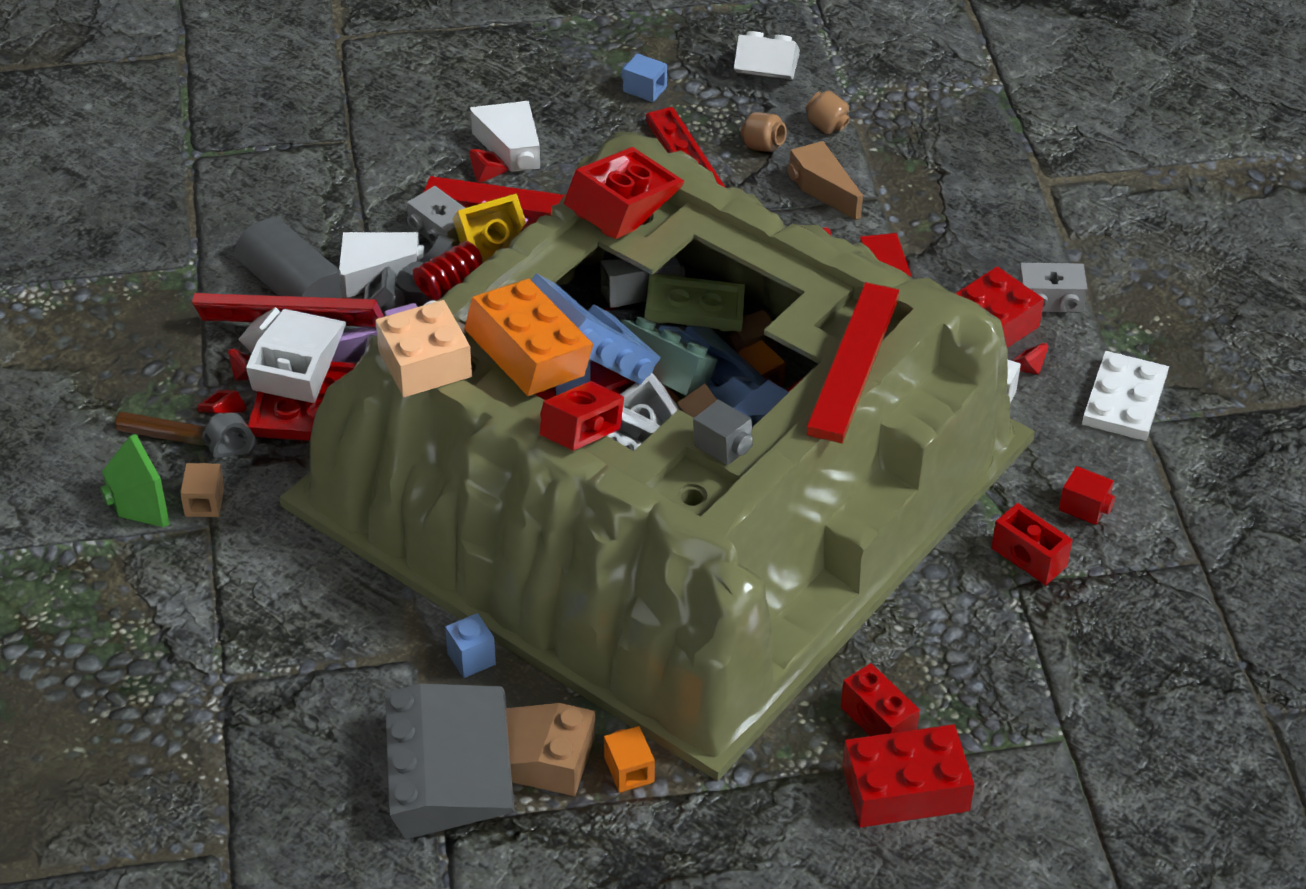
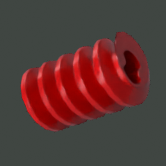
(447, 270)

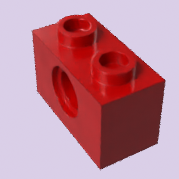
(581, 415)
(1031, 543)
(877, 703)

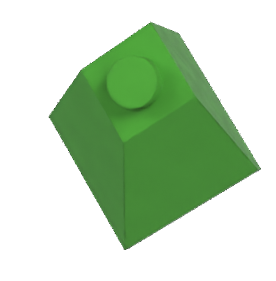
(134, 485)

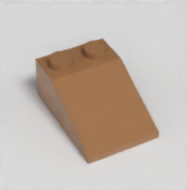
(550, 745)

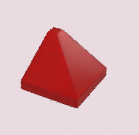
(486, 164)
(222, 402)

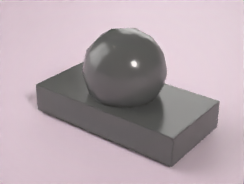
(385, 292)

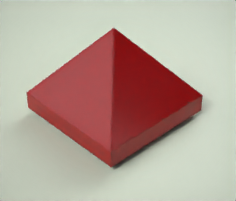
(1032, 358)
(239, 363)

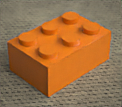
(528, 336)

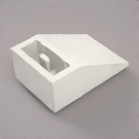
(294, 355)

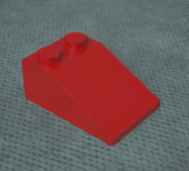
(620, 191)

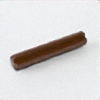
(160, 428)

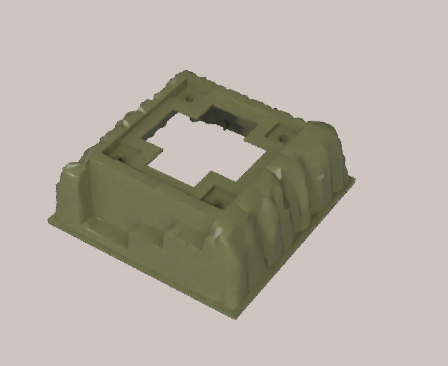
(658, 572)

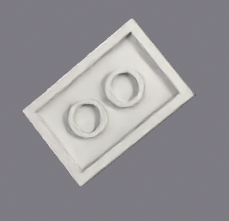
(1125, 395)

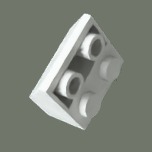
(766, 56)

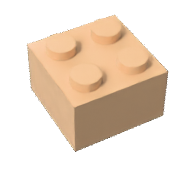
(423, 348)

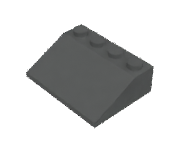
(447, 756)

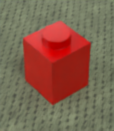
(1087, 495)

